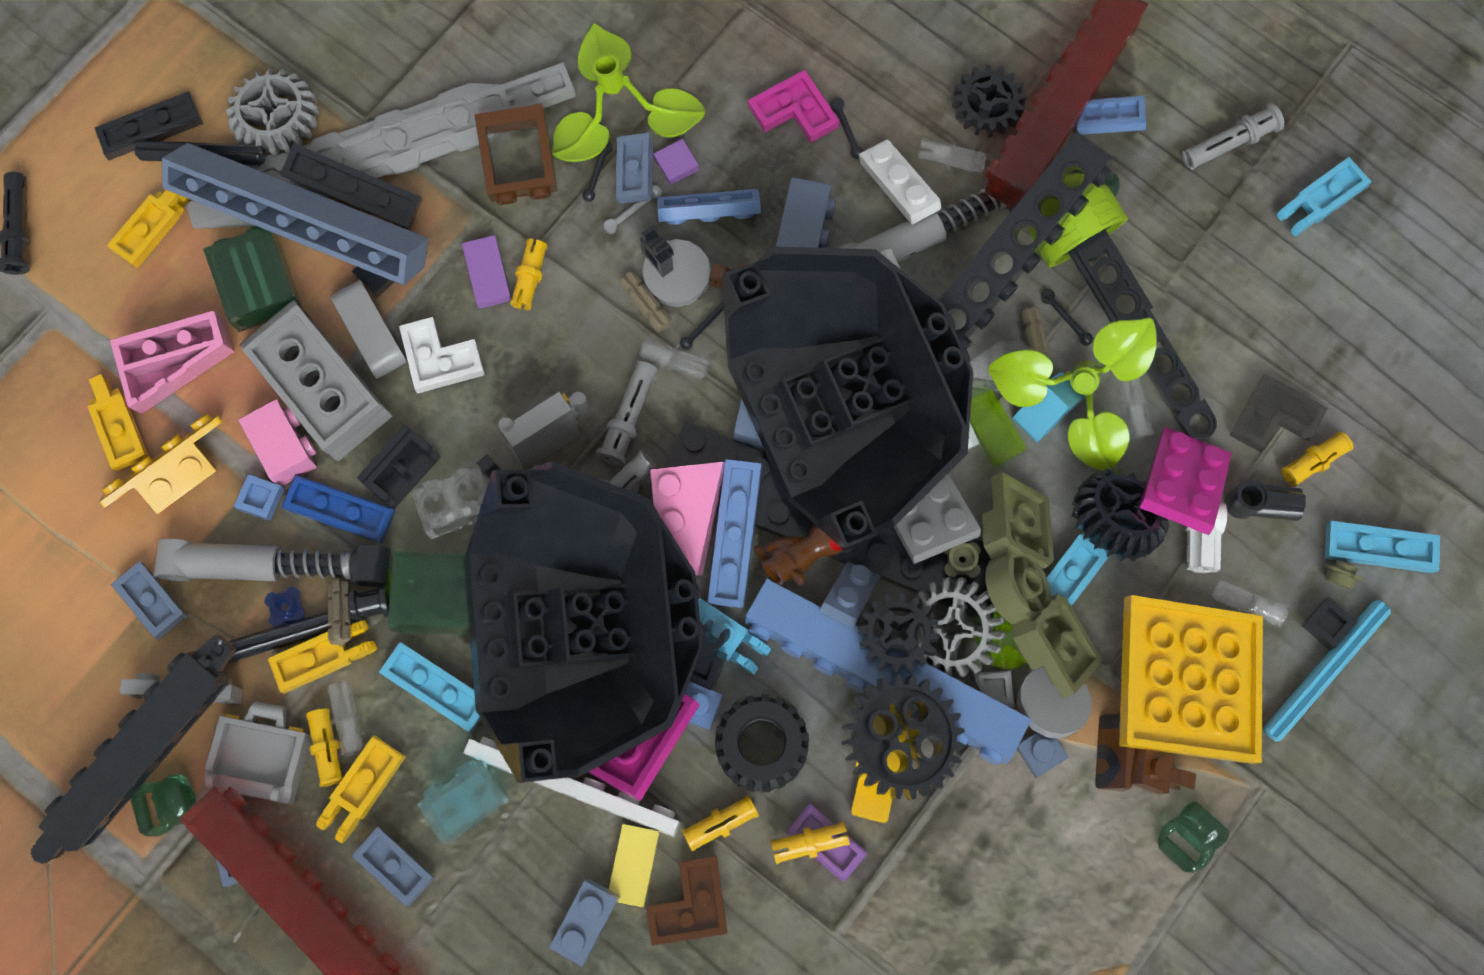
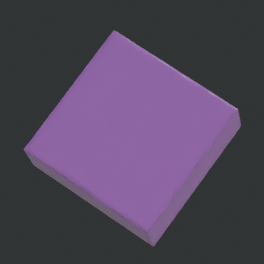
(676, 162)

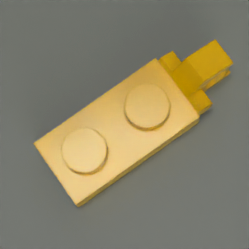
(147, 226)
(115, 425)

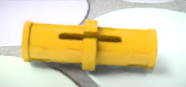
(528, 274)
(1317, 458)
(324, 747)
(697, 835)
(809, 842)

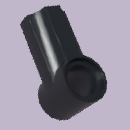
(1267, 501)

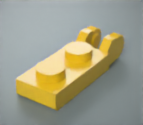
(316, 659)
(361, 786)

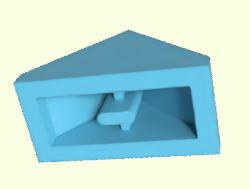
(1043, 417)

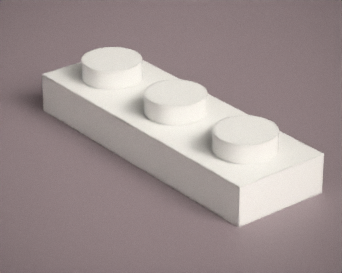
(900, 181)

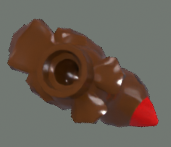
(792, 556)

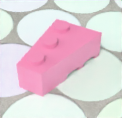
(168, 357)
(687, 504)

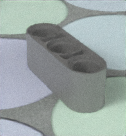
(368, 329)

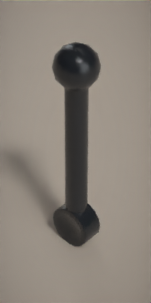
(837, 106)
(589, 194)
(1047, 297)
(687, 342)

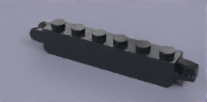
(135, 751)

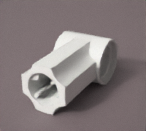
(1205, 549)

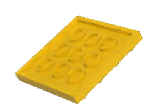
(1191, 680)

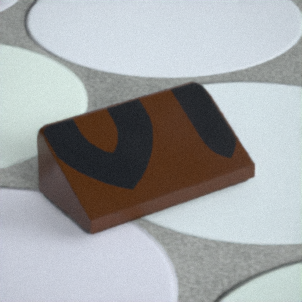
(1113, 762)

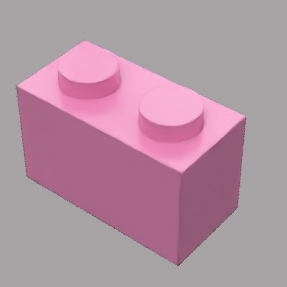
(278, 442)

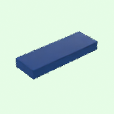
(338, 509)

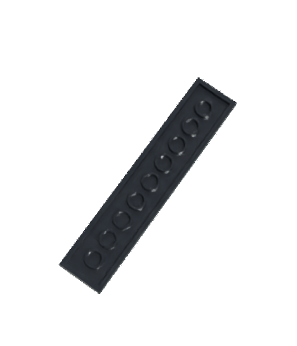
(777, 515)

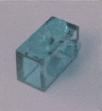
(462, 801)

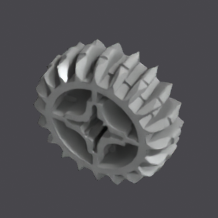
(259, 101)
(958, 611)

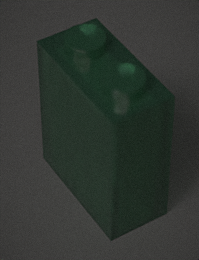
(251, 277)

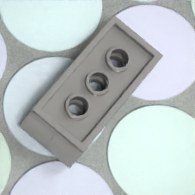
(315, 381)

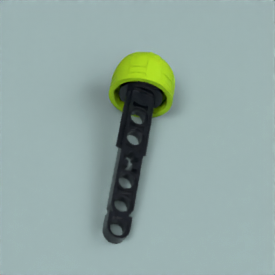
(1084, 242)

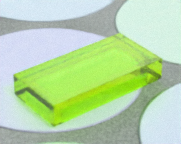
(995, 429)

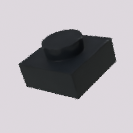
(1329, 623)

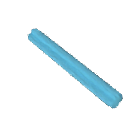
(1326, 671)

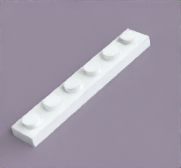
(589, 792)

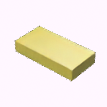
(634, 864)

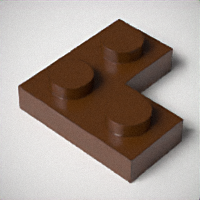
(700, 912)

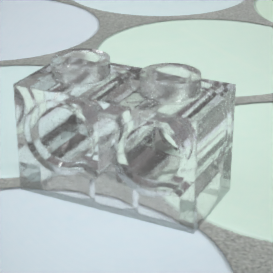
(456, 512)

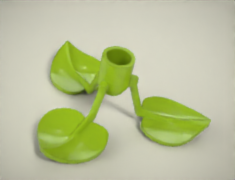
(603, 60)
(1121, 346)

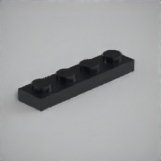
(351, 186)

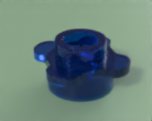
(292, 613)

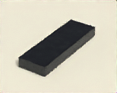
(148, 124)

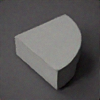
(996, 685)

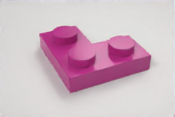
(795, 99)

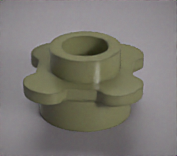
(970, 567)
(1342, 574)

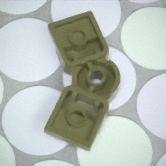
(1043, 625)

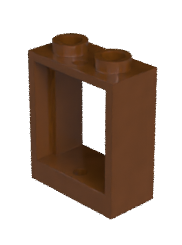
(513, 120)

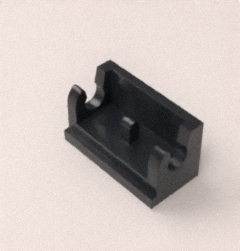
(398, 467)

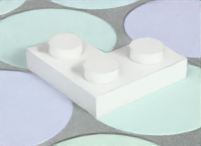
(438, 366)

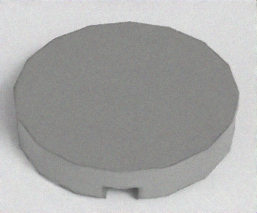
(687, 279)
(1050, 712)

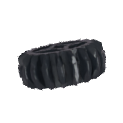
(1112, 518)

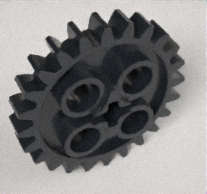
(872, 749)

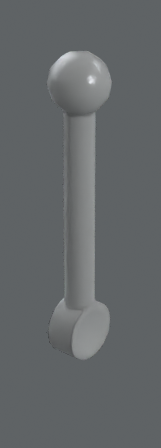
(611, 225)

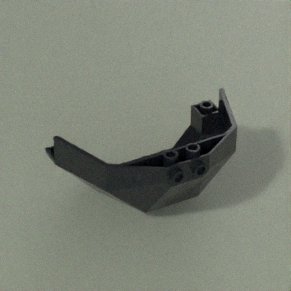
(848, 383)
(576, 620)

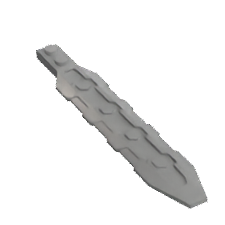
(413, 135)

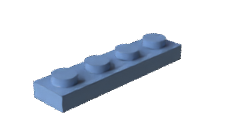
(735, 533)

